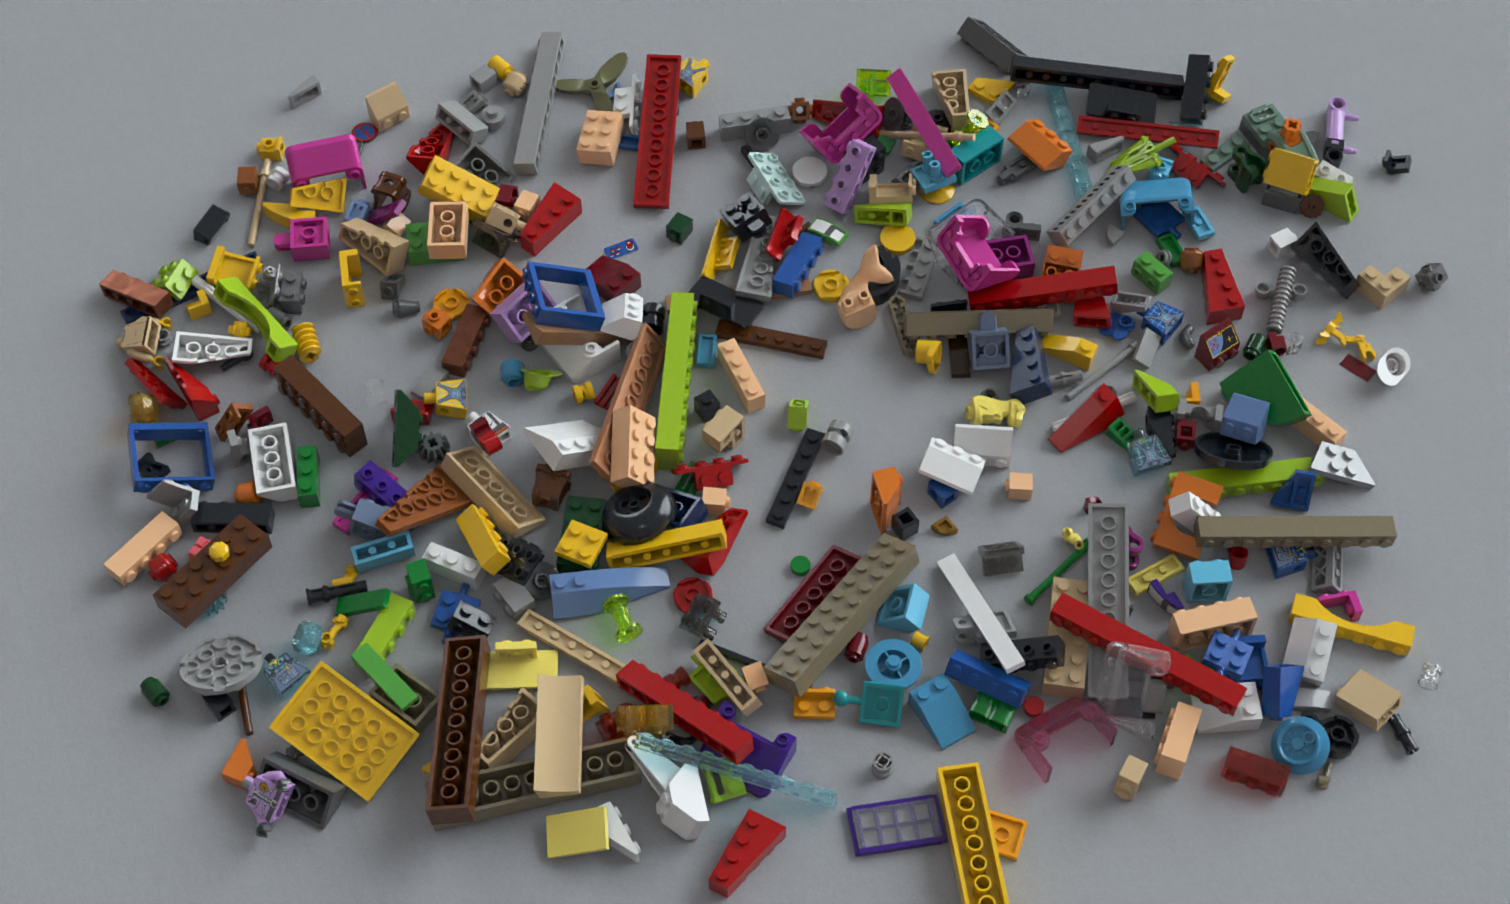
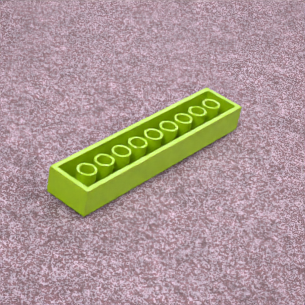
(676, 381)

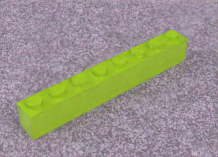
(1254, 481)

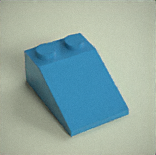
(941, 711)

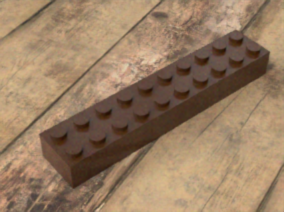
(458, 730)

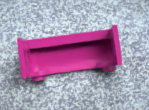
(324, 158)

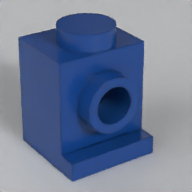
(941, 493)

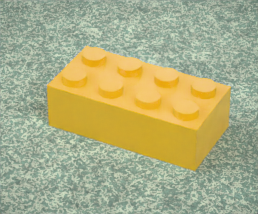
(453, 184)

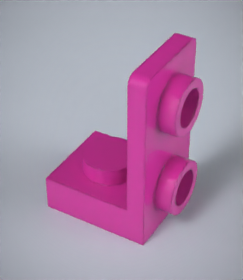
(1347, 598)

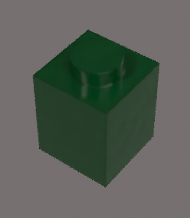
(679, 228)

